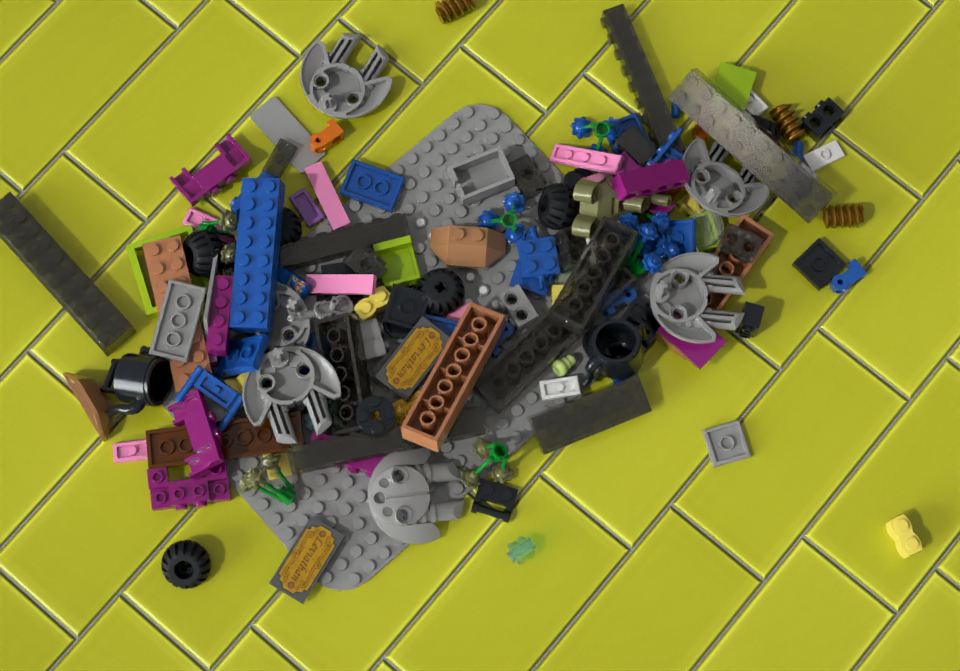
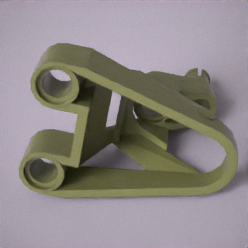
(597, 202)

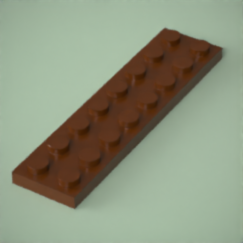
(240, 440)

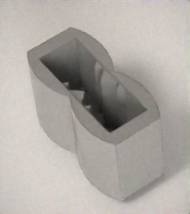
(373, 343)

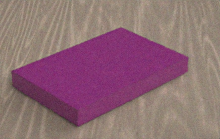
(696, 353)

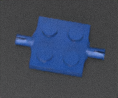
(538, 258)

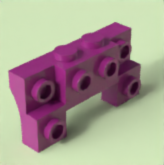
(214, 175)
(202, 431)
(188, 492)

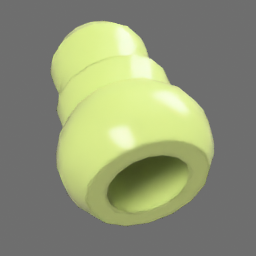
(562, 365)

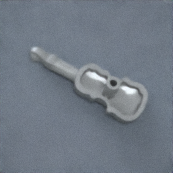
(325, 309)

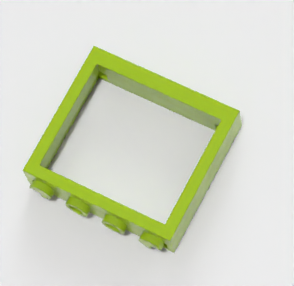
(132, 250)

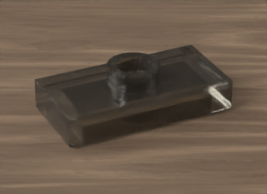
(280, 158)

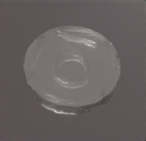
(709, 227)

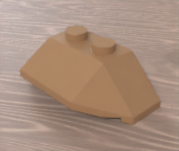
(467, 246)
(92, 401)

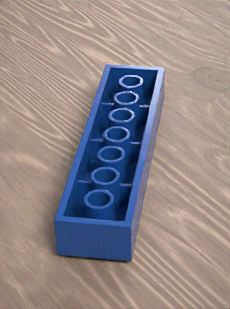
(257, 255)

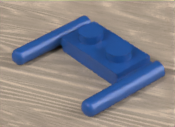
(216, 390)

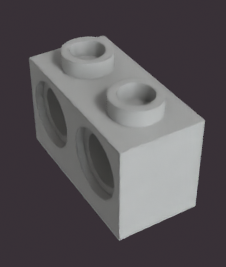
(521, 306)

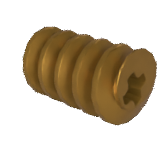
(450, 7)
(787, 123)
(843, 215)

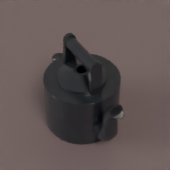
(612, 340)
(139, 381)

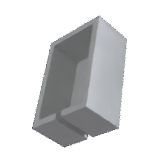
(481, 176)

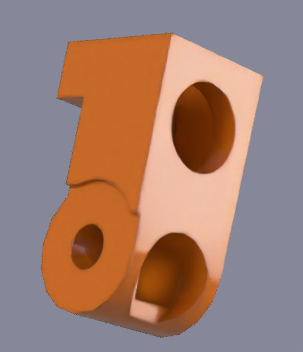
(327, 138)

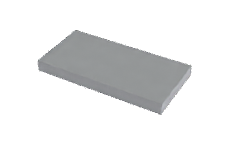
(178, 321)

